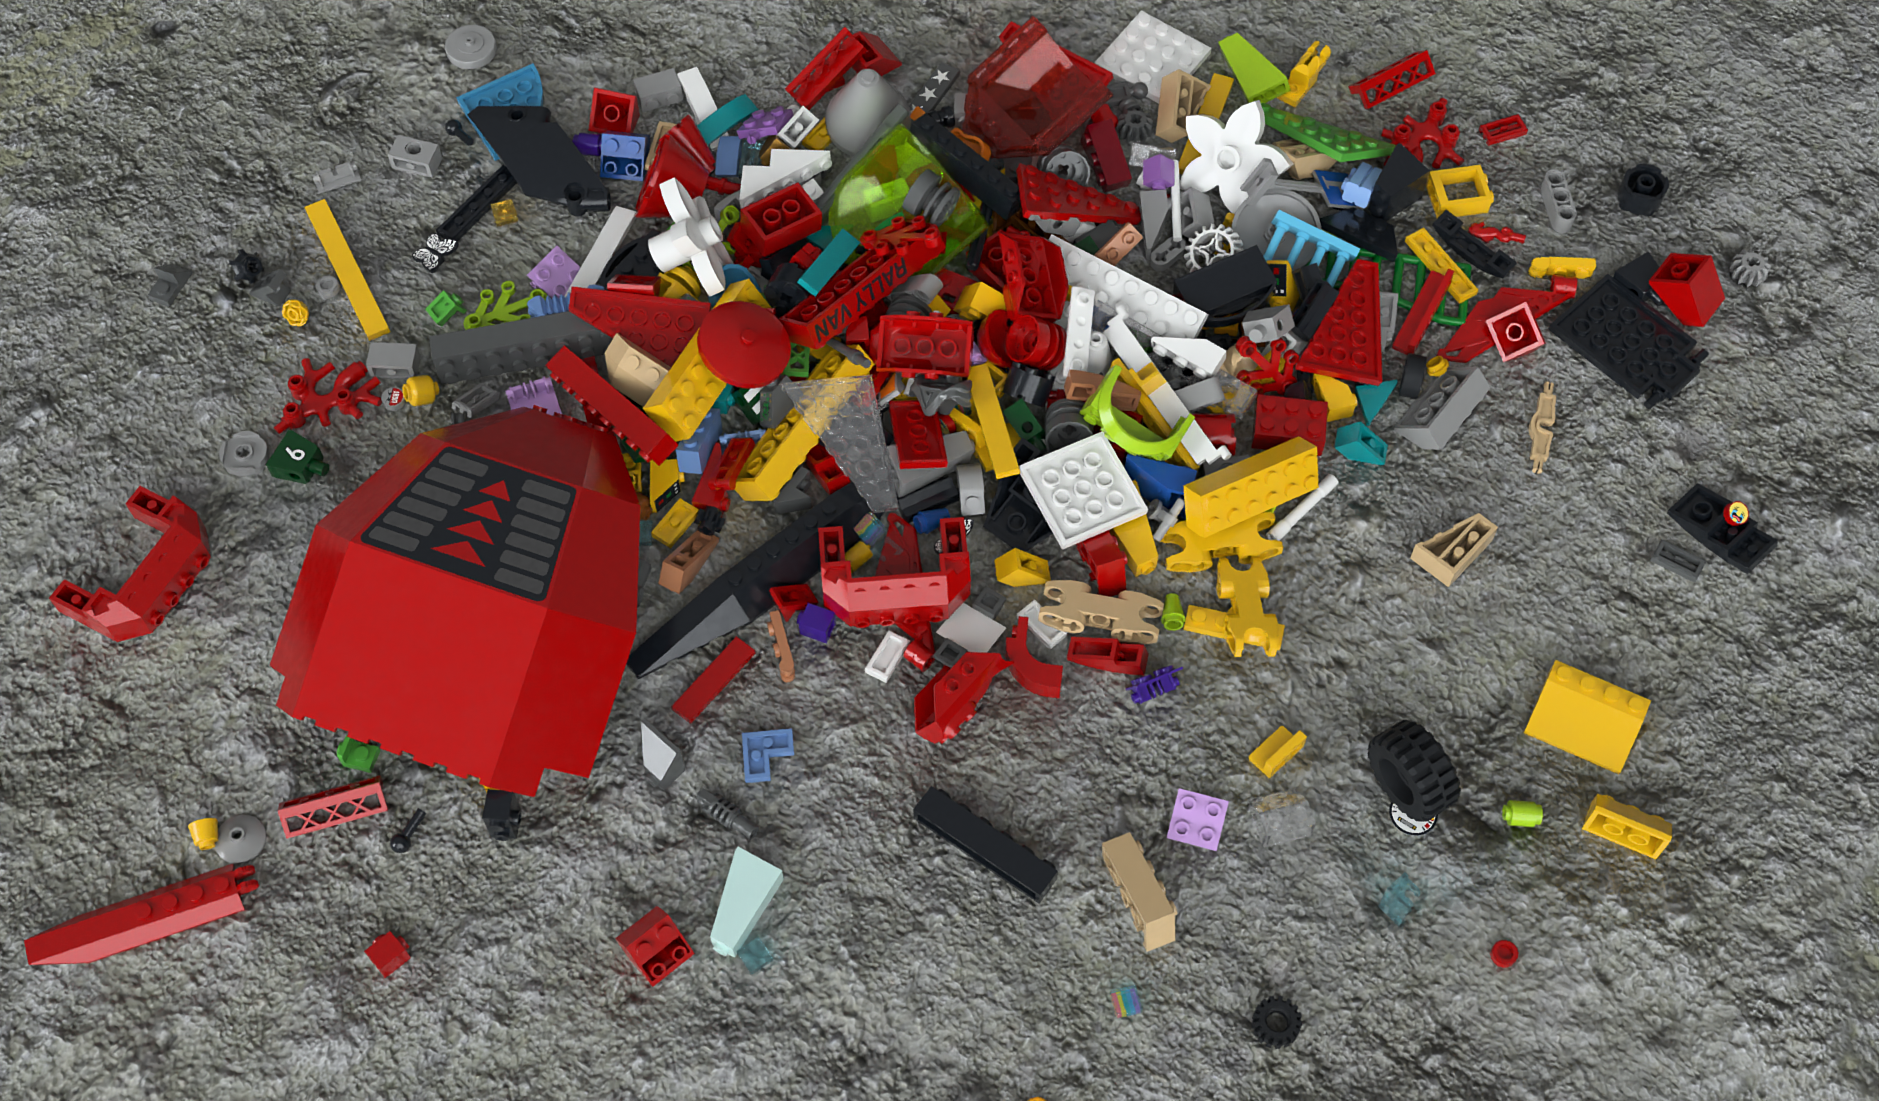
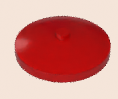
(744, 344)

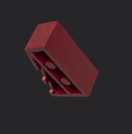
(1106, 155)

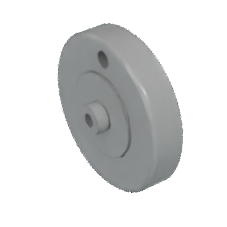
(470, 46)

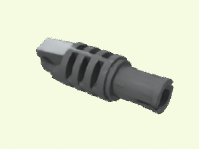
(726, 813)

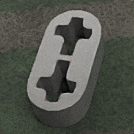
(1170, 256)

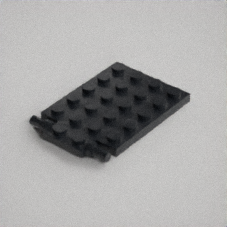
(1629, 341)

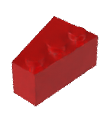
(1105, 562)

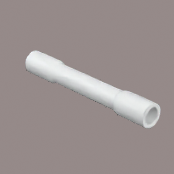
(1285, 525)

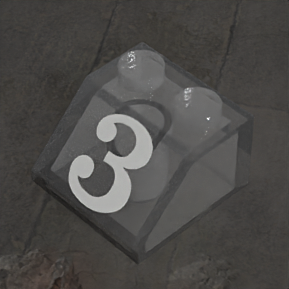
(1281, 817)

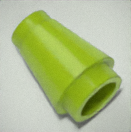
(1173, 615)

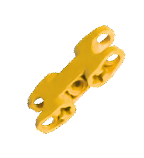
(1237, 540)
(1248, 620)

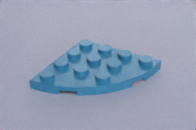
(515, 89)

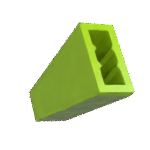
(1252, 71)

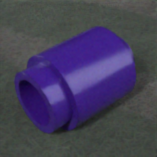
(588, 143)

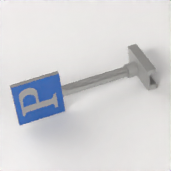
(1327, 183)

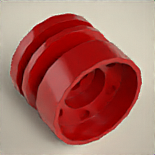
(1036, 342)

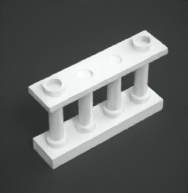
(1077, 323)

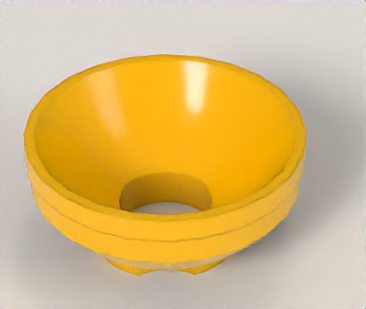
(686, 278)

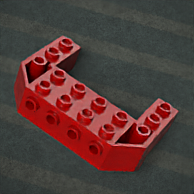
(155, 583)
(901, 596)

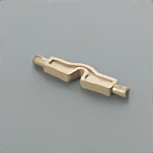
(1541, 437)

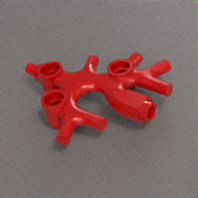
(1427, 130)
(315, 404)

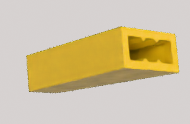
(1138, 543)

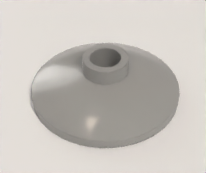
(247, 846)

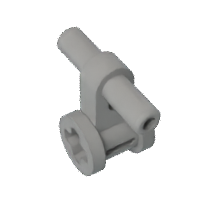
(1166, 517)

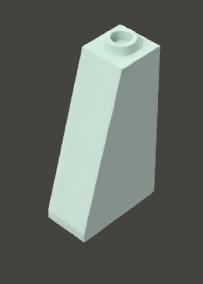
(744, 899)

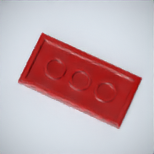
(917, 436)

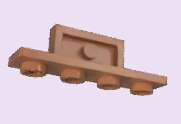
(1119, 244)

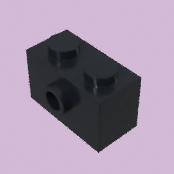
(502, 814)

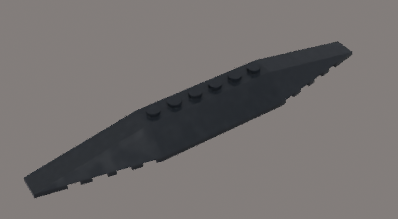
(743, 590)

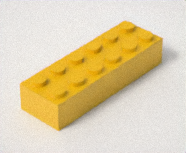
(1251, 486)

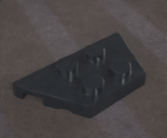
(1363, 230)

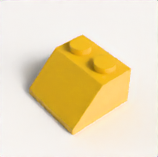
(978, 302)

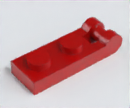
(731, 464)

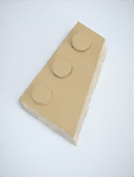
(1179, 97)
(1455, 549)

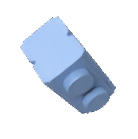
(1360, 184)

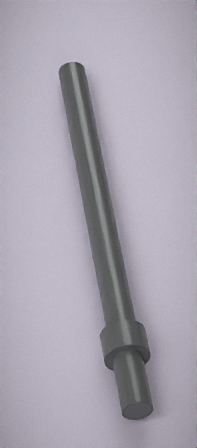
(853, 355)

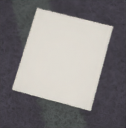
(971, 629)

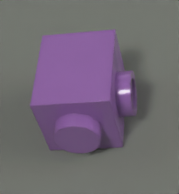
(1158, 172)

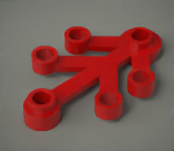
(878, 239)
(1269, 369)

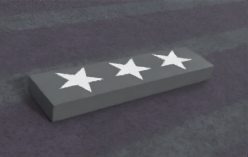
(935, 88)

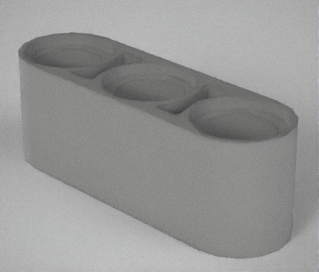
(1558, 201)
(920, 286)
(1201, 394)

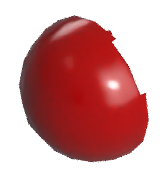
(992, 338)

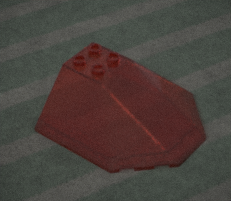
(1028, 96)

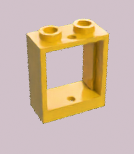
(1459, 207)

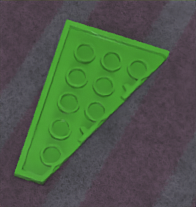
(1325, 138)

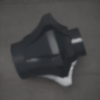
(246, 266)

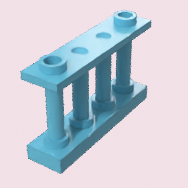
(1304, 233)

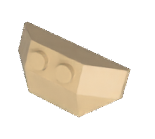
(1304, 159)
(633, 370)

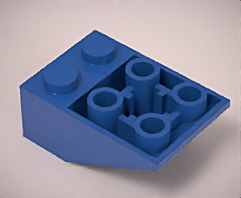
(1159, 479)

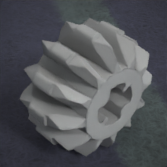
(1749, 268)

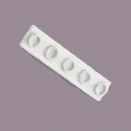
(785, 169)

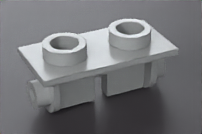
(332, 179)

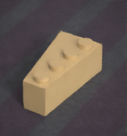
(1140, 890)

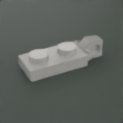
(1388, 311)

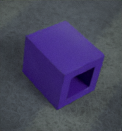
(816, 622)

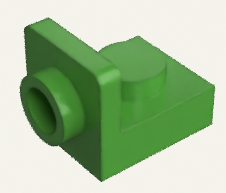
(445, 306)
(357, 754)

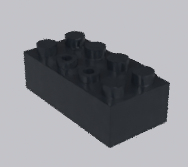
(632, 260)
(1228, 287)

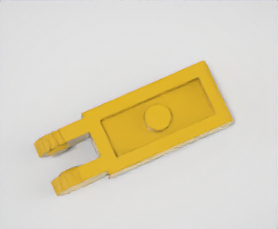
(1563, 266)

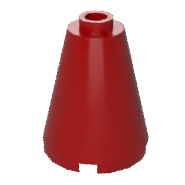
(690, 138)

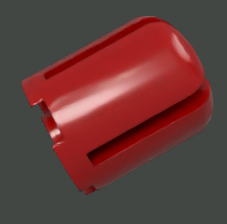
(1218, 429)

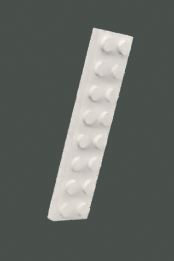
(1143, 301)

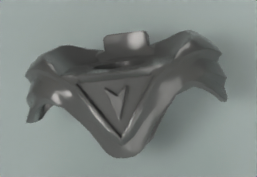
(941, 393)

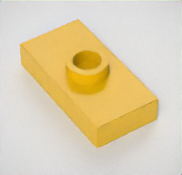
(675, 523)

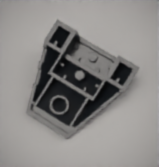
(1011, 514)

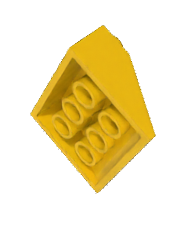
(1587, 716)

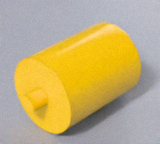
(858, 555)

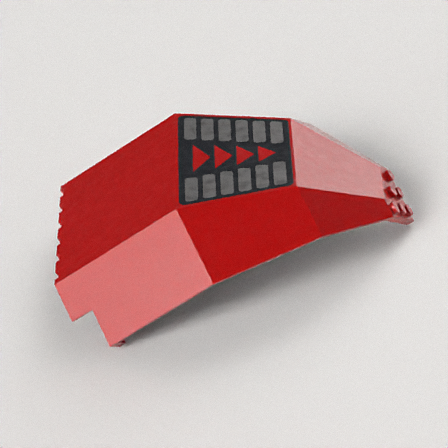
(473, 600)

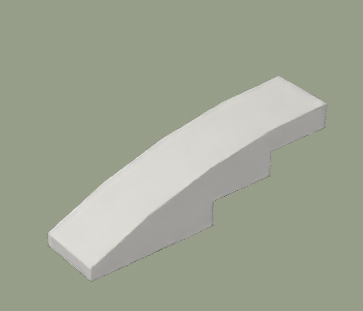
(698, 97)

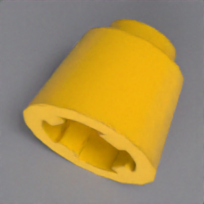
(204, 833)

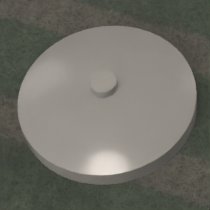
(1255, 225)

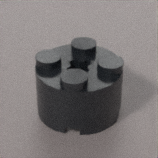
(1642, 190)
(783, 290)
(1028, 384)

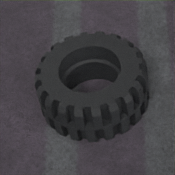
(1414, 770)

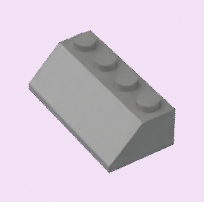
(1443, 407)

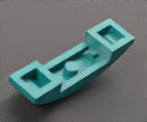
(726, 118)

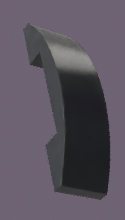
(1470, 248)

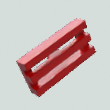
(1505, 132)

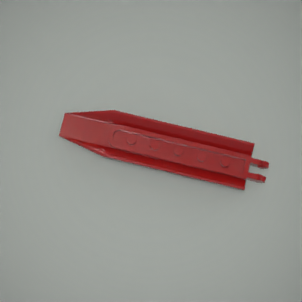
(143, 918)

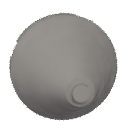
(860, 110)

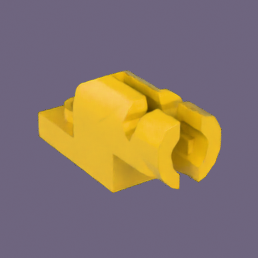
(1305, 74)

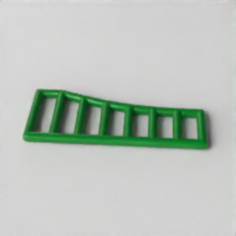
(1439, 316)

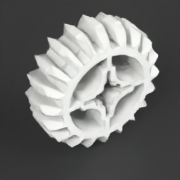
(1216, 236)

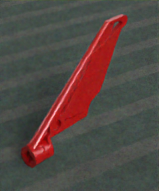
(1474, 335)
(922, 649)

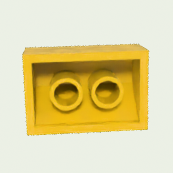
(1627, 826)

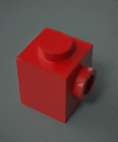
(388, 953)

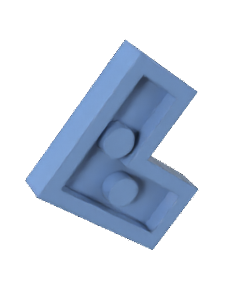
(760, 747)

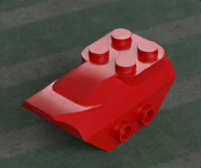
(1033, 277)
(922, 345)
(954, 695)

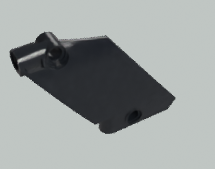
(542, 157)

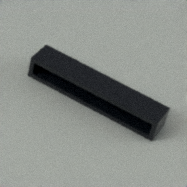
(968, 167)
(985, 844)

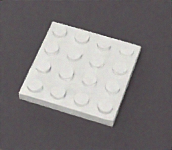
(1151, 51)
(1082, 490)

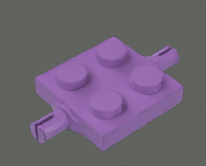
(764, 124)

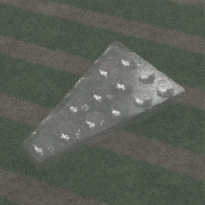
(850, 426)

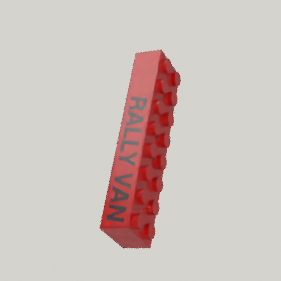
(854, 292)

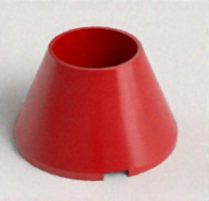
(670, 162)

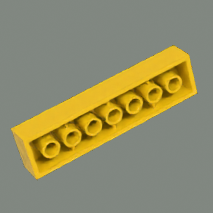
(689, 385)
(787, 445)

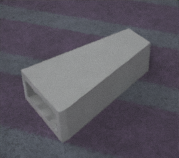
(958, 451)

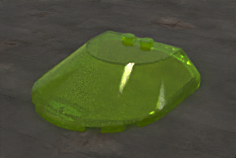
(878, 188)

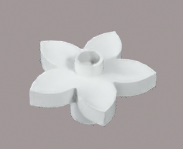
(1229, 153)
(692, 237)

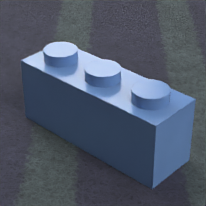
(695, 452)

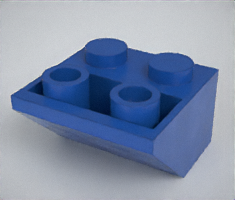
(624, 155)

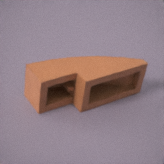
(1082, 384)

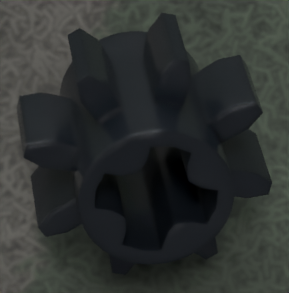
(709, 520)

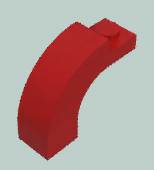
(1030, 673)

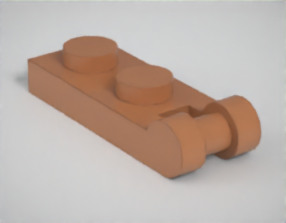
(781, 647)

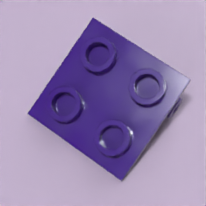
(1162, 681)

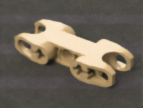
(1083, 608)

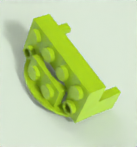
(1125, 430)

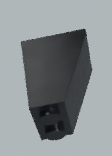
(1398, 184)

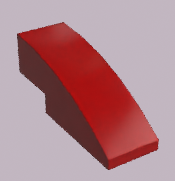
(826, 469)
(1108, 655)

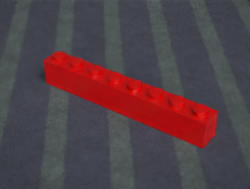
(612, 406)

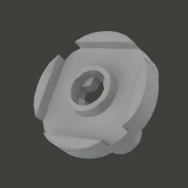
(247, 465)

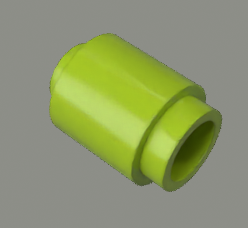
(1522, 813)

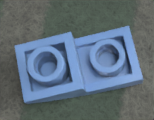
(728, 156)

